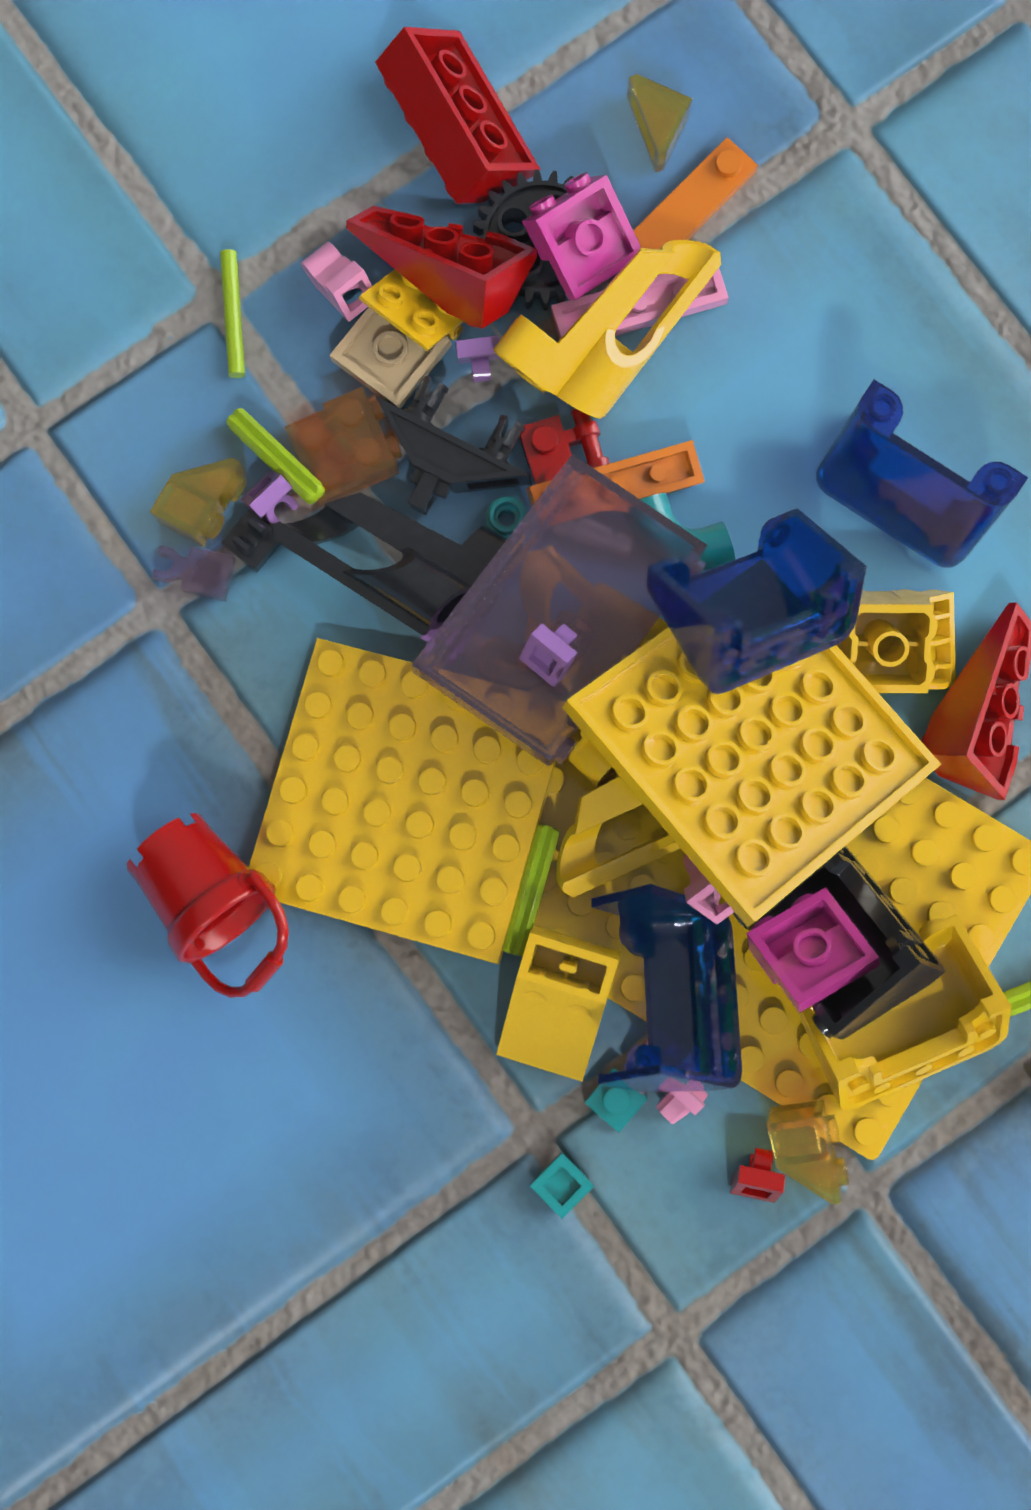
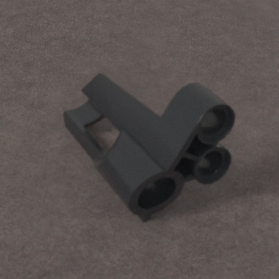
(419, 587)

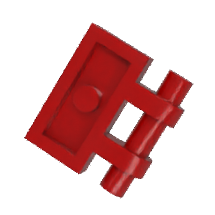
(548, 445)

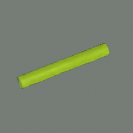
(232, 313)

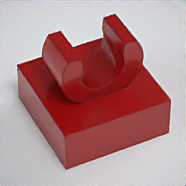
(757, 1179)

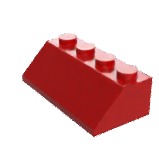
(455, 113)

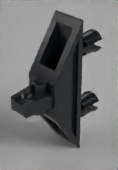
(445, 461)

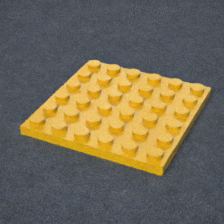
(755, 776)
(399, 807)

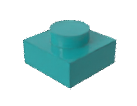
(615, 1104)
(561, 1185)

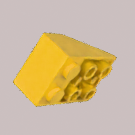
(557, 1002)

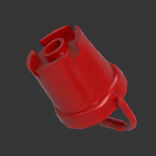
(207, 898)

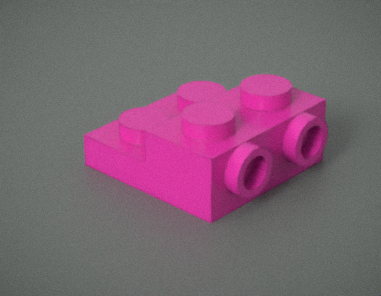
(582, 233)
(811, 949)

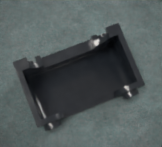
(904, 958)

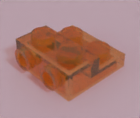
(345, 445)

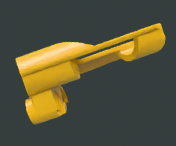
(588, 362)

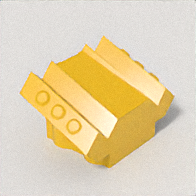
(904, 640)

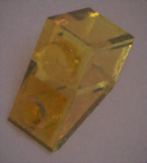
(197, 498)
(805, 1149)

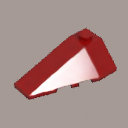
(457, 271)
(977, 715)

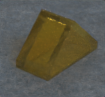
(659, 116)

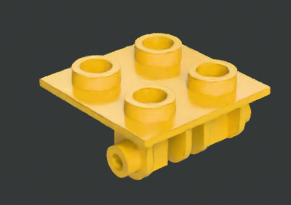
(411, 311)

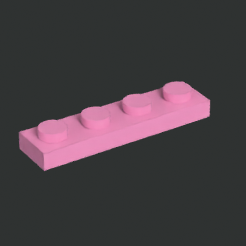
(649, 306)

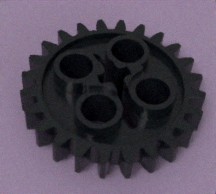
(514, 207)

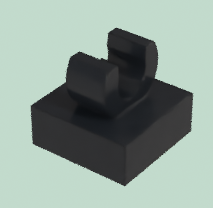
(251, 541)

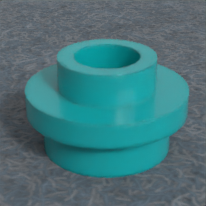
(501, 506)

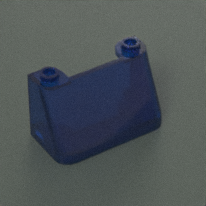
(907, 489)
(764, 607)

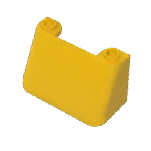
(923, 1035)

